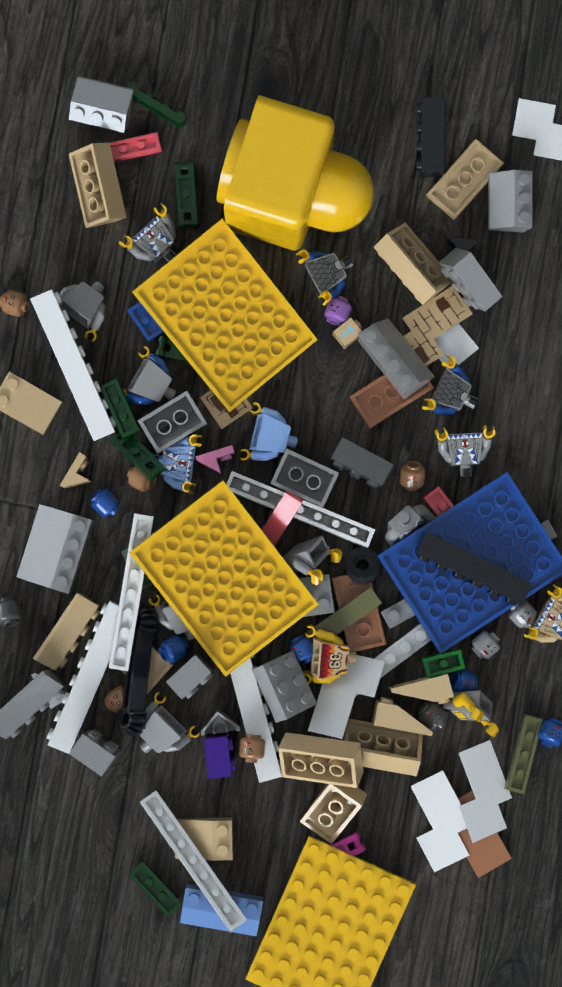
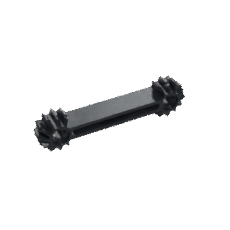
(133, 715)

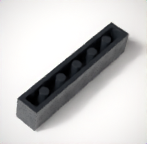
(473, 568)

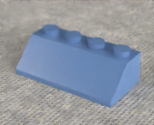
(199, 912)

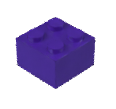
(218, 755)

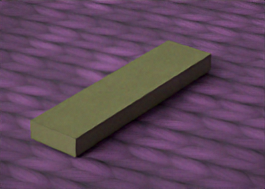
(349, 613)
(523, 754)

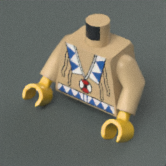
(549, 619)

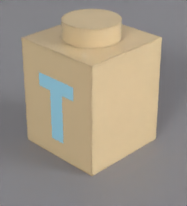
(347, 332)

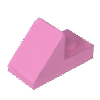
(210, 459)

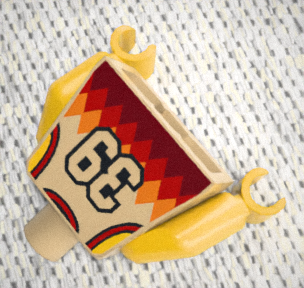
(329, 657)

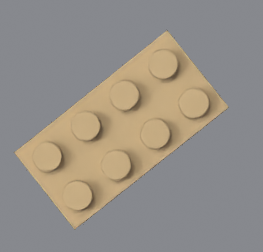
(321, 760)

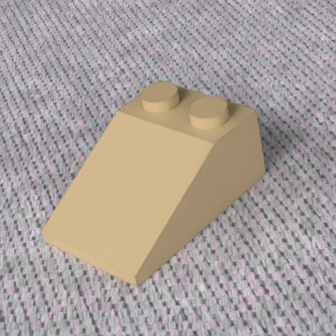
(27, 403)
(432, 689)
(392, 716)
(333, 810)
(210, 836)

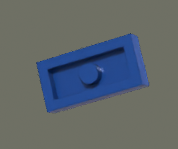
(145, 322)

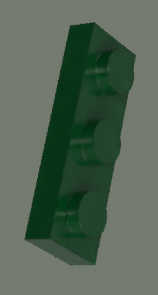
(120, 408)
(155, 888)

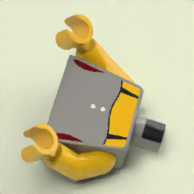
(472, 706)

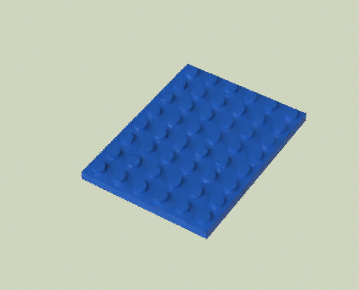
(490, 525)

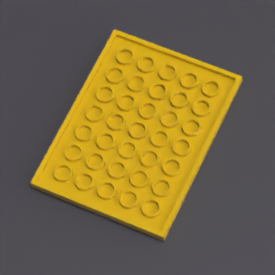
(225, 315)
(223, 578)
(330, 922)

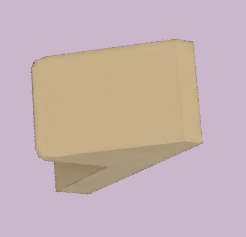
(72, 477)

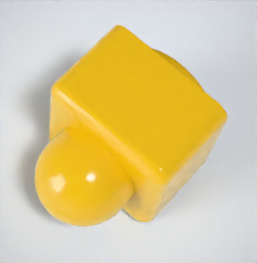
(289, 178)

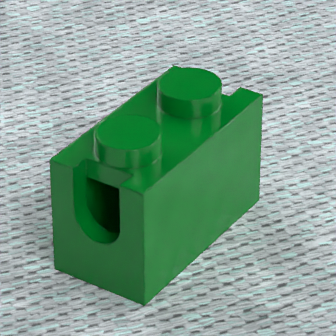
(443, 663)

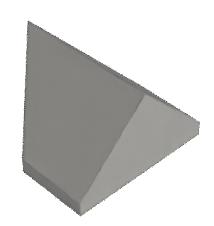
(220, 723)

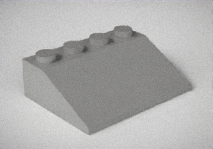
(55, 549)
(28, 702)

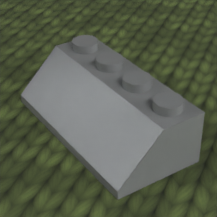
(395, 357)

